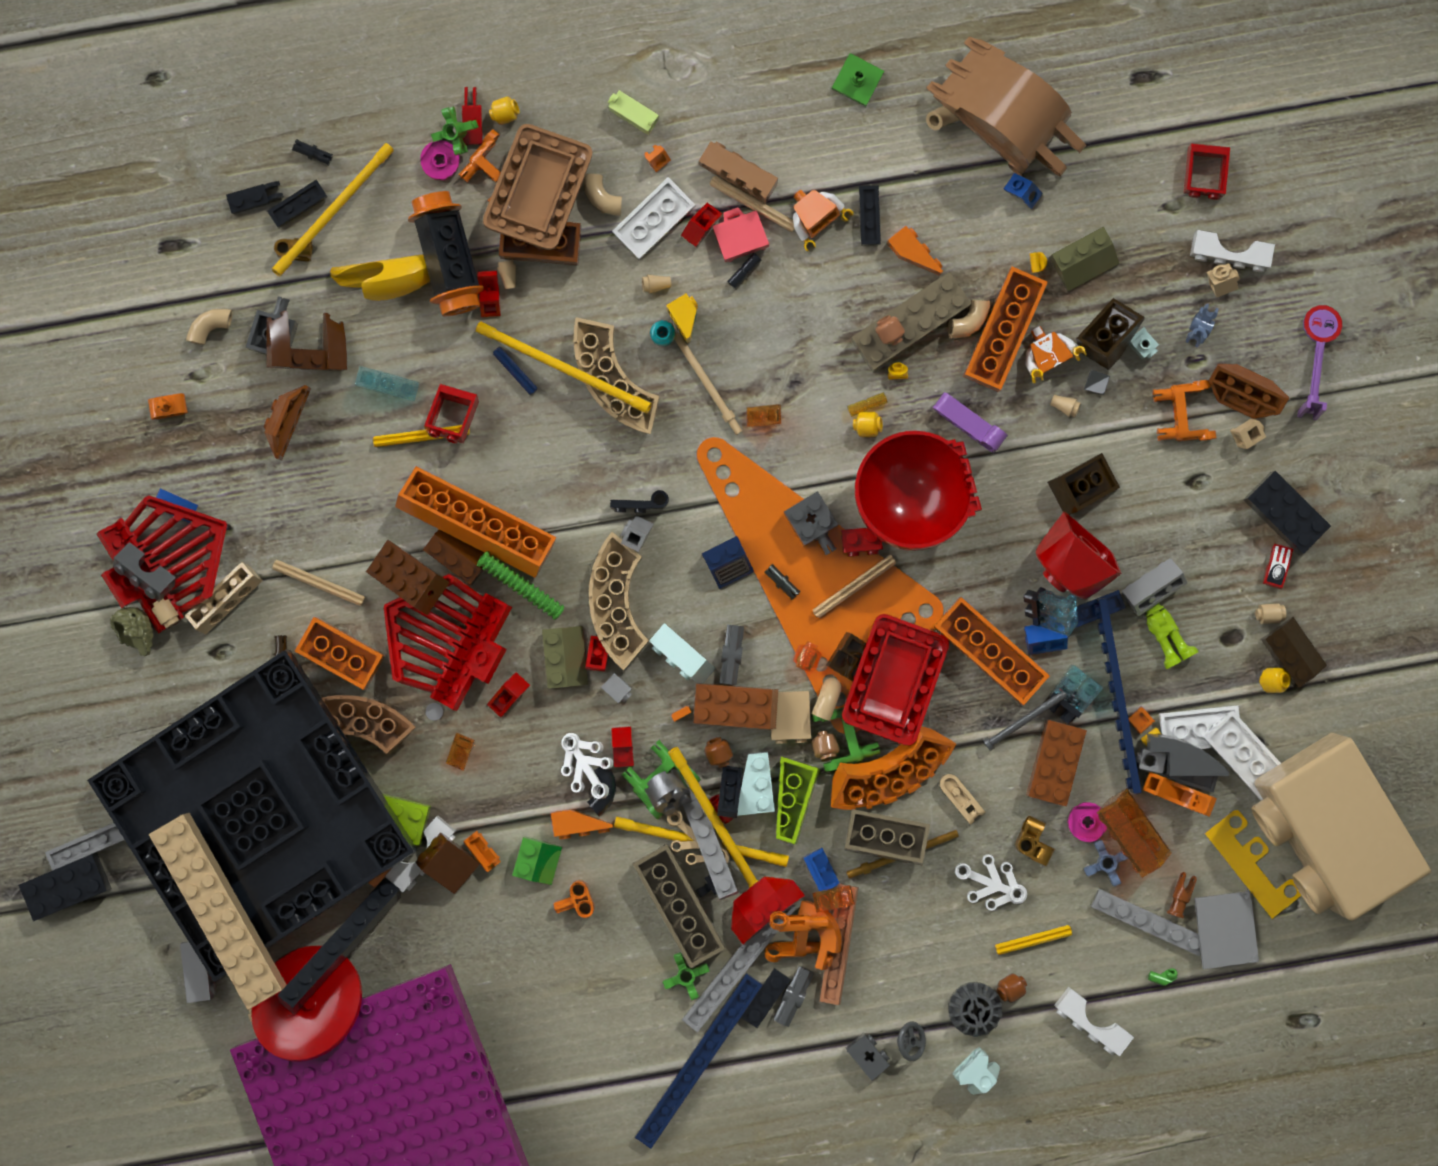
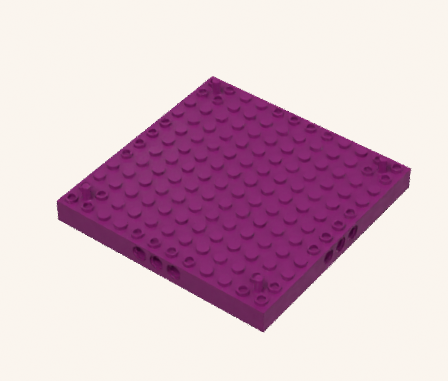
(394, 1093)

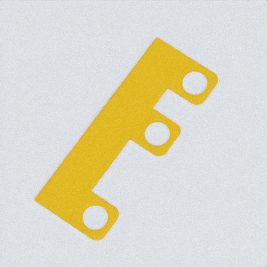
(1245, 865)

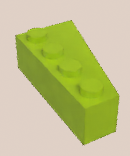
(794, 796)

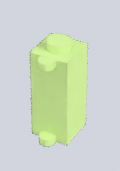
(633, 112)

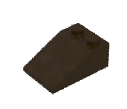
(1110, 333)
(1083, 484)

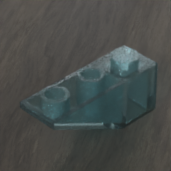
(386, 383)

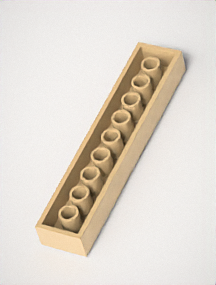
(218, 910)

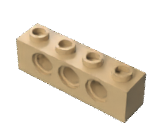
(224, 599)

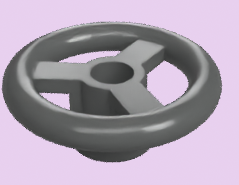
(908, 1040)

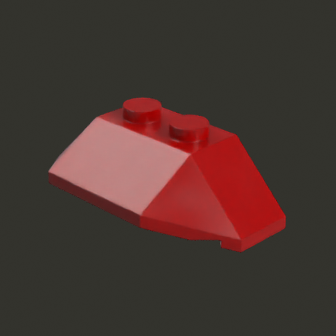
(754, 907)

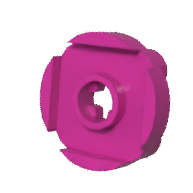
(438, 149)
(1079, 830)

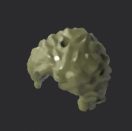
(133, 629)

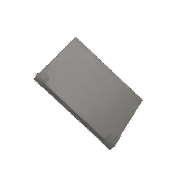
(1226, 929)

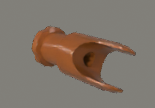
(1181, 895)

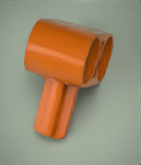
(167, 406)
(576, 900)

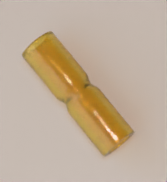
(869, 403)

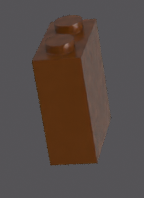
(447, 863)

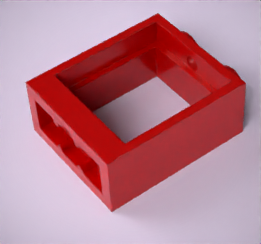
(1207, 151)
(458, 396)

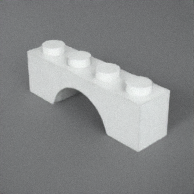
(1207, 246)
(405, 873)
(1113, 1036)

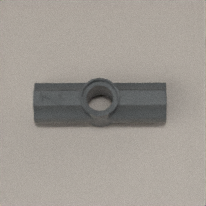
(732, 654)
(793, 996)

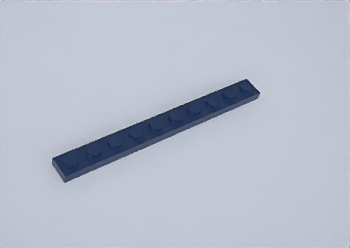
(1115, 687)
(698, 1060)

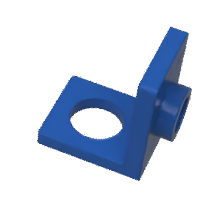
(1023, 188)

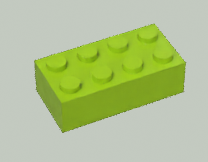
(411, 815)

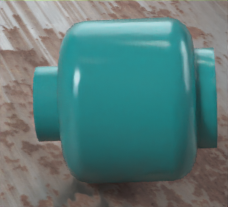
(662, 326)

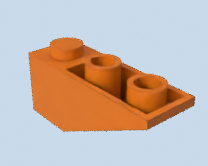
(909, 249)
(572, 822)

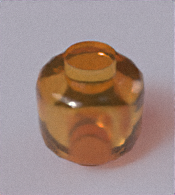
(807, 656)

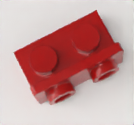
(860, 540)

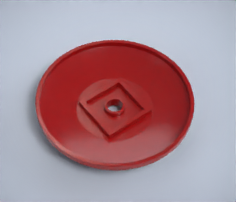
(320, 1022)

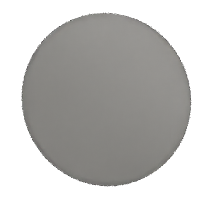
(434, 711)

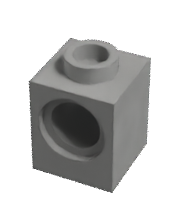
(617, 688)
(1159, 760)

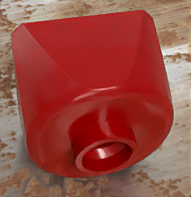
(1076, 559)

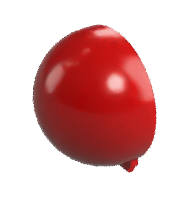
(916, 490)

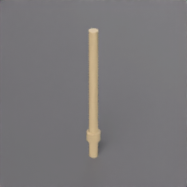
(728, 415)

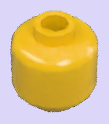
(504, 110)
(868, 424)
(1274, 680)

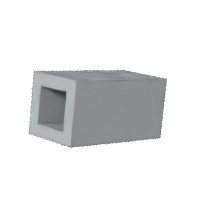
(636, 533)

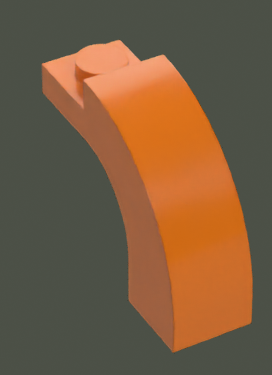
(1179, 794)
(830, 937)

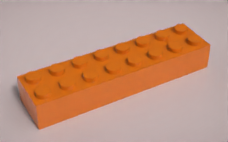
(475, 521)

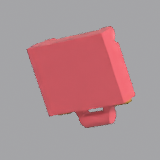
(740, 235)

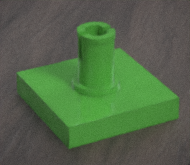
(857, 79)

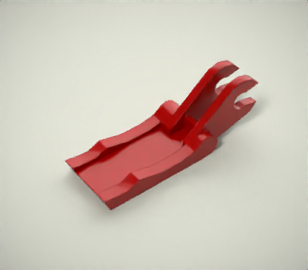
(472, 113)

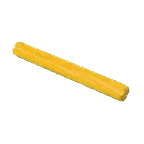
(409, 437)

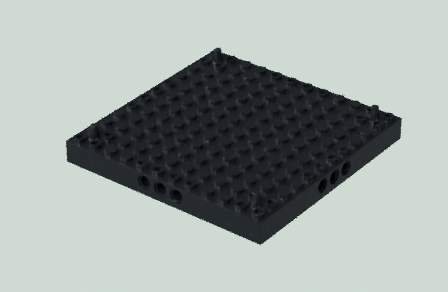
(270, 794)

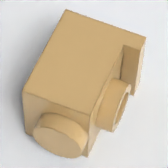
(1248, 433)

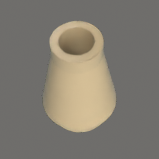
(507, 272)
(655, 283)
(1066, 405)

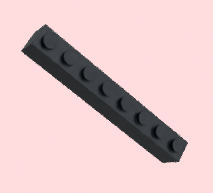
(339, 946)

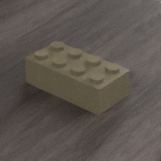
(887, 837)

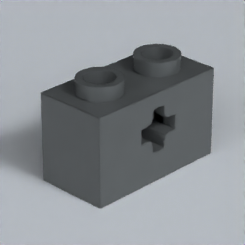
(874, 1066)

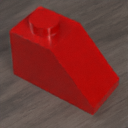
(701, 224)
(508, 694)

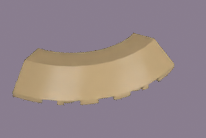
(597, 357)
(610, 601)

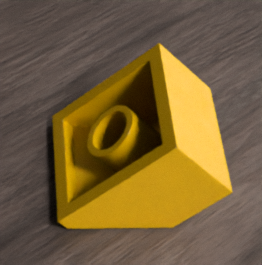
(684, 314)

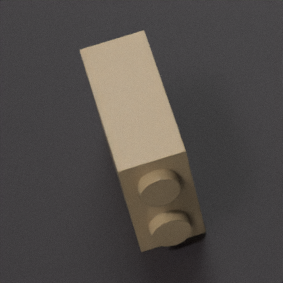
(792, 717)

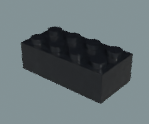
(1287, 512)
(65, 886)

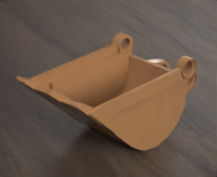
(1007, 107)

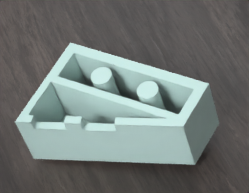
(681, 655)
(756, 786)

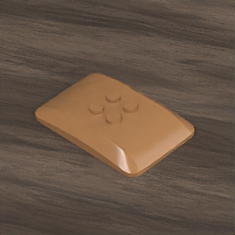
(537, 186)

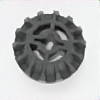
(970, 992)

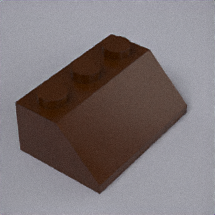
(455, 556)

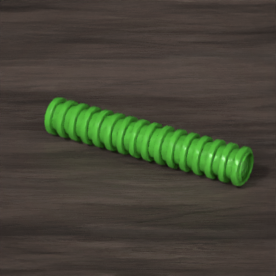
(520, 585)

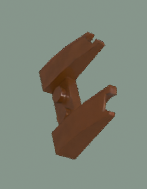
(281, 356)

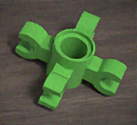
(449, 115)
(670, 982)

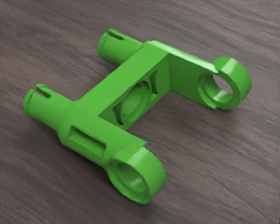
(857, 752)
(640, 784)

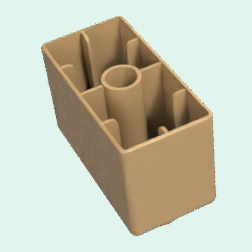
(1339, 828)

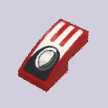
(1278, 566)

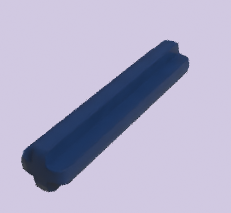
(515, 371)

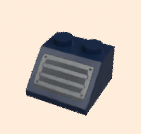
(727, 562)

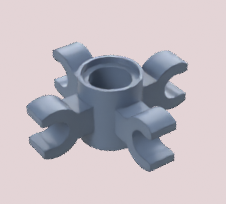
(1202, 325)
(1094, 868)

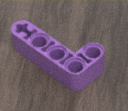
(970, 423)

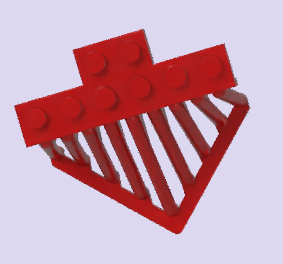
(118, 536)
(474, 654)

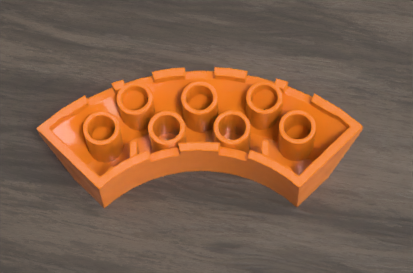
(892, 774)

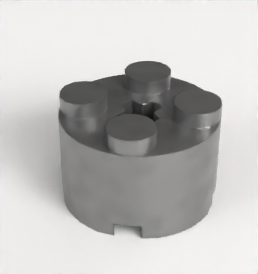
(668, 792)

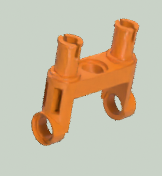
(478, 162)
(1180, 431)
(801, 926)

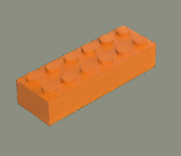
(1005, 329)
(991, 651)

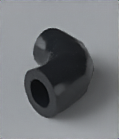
(607, 777)

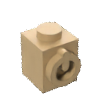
(1223, 279)

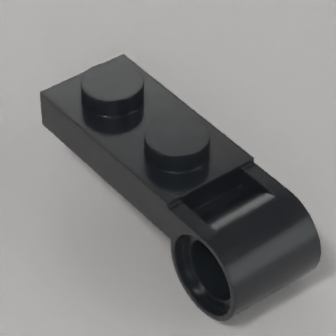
(638, 505)

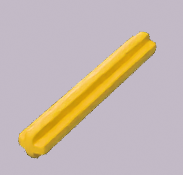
(1034, 939)

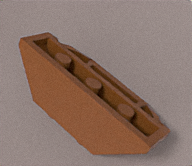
(1247, 391)
(284, 419)

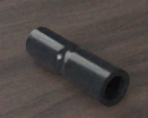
(746, 268)

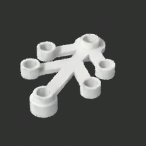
(583, 764)
(994, 884)

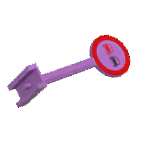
(1322, 326)

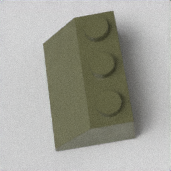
(1085, 259)
(565, 657)

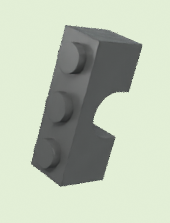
(155, 584)

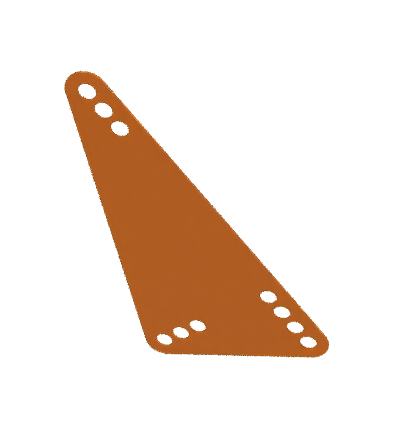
(770, 539)

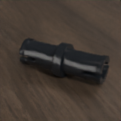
(312, 152)

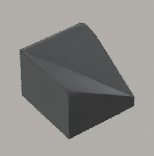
(1097, 382)

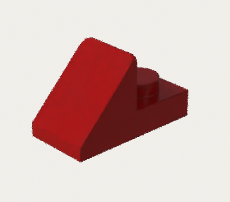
(596, 655)
(622, 746)

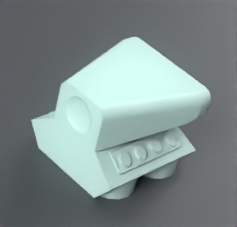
(977, 1072)

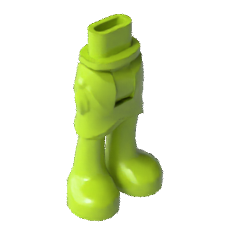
(1161, 625)

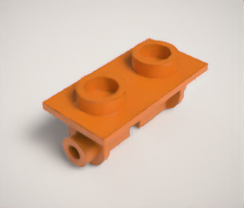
(485, 855)

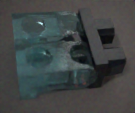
(1052, 610)
(1075, 701)

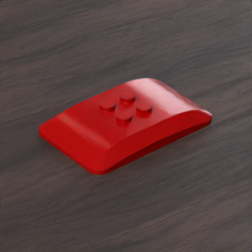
(895, 679)

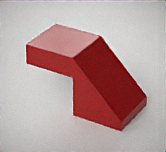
(490, 296)

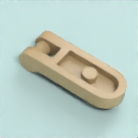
(960, 797)

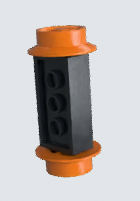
(446, 253)

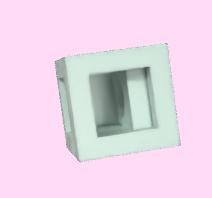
(1136, 344)

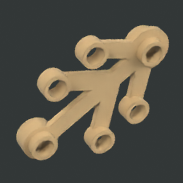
(690, 844)

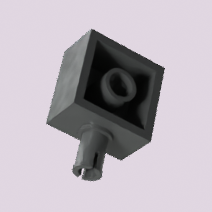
(258, 335)
(823, 522)

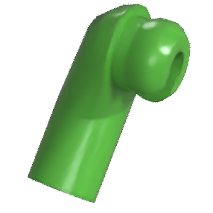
(1164, 978)

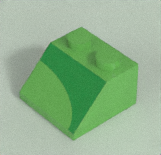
(537, 860)

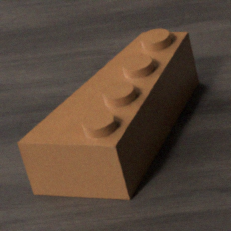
(738, 171)

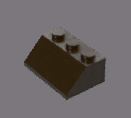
(1294, 652)

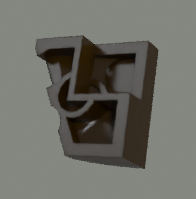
(847, 656)

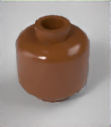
(718, 752)
(1011, 988)

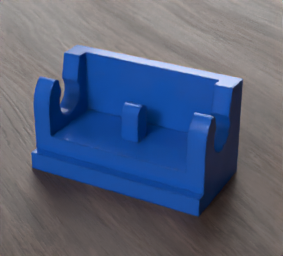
(1044, 640)
(821, 870)

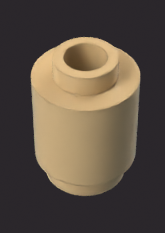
(165, 613)
(1270, 613)

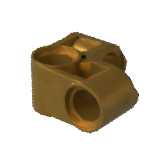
(305, 255)
(1031, 831)

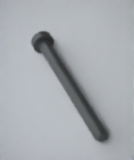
(1024, 720)

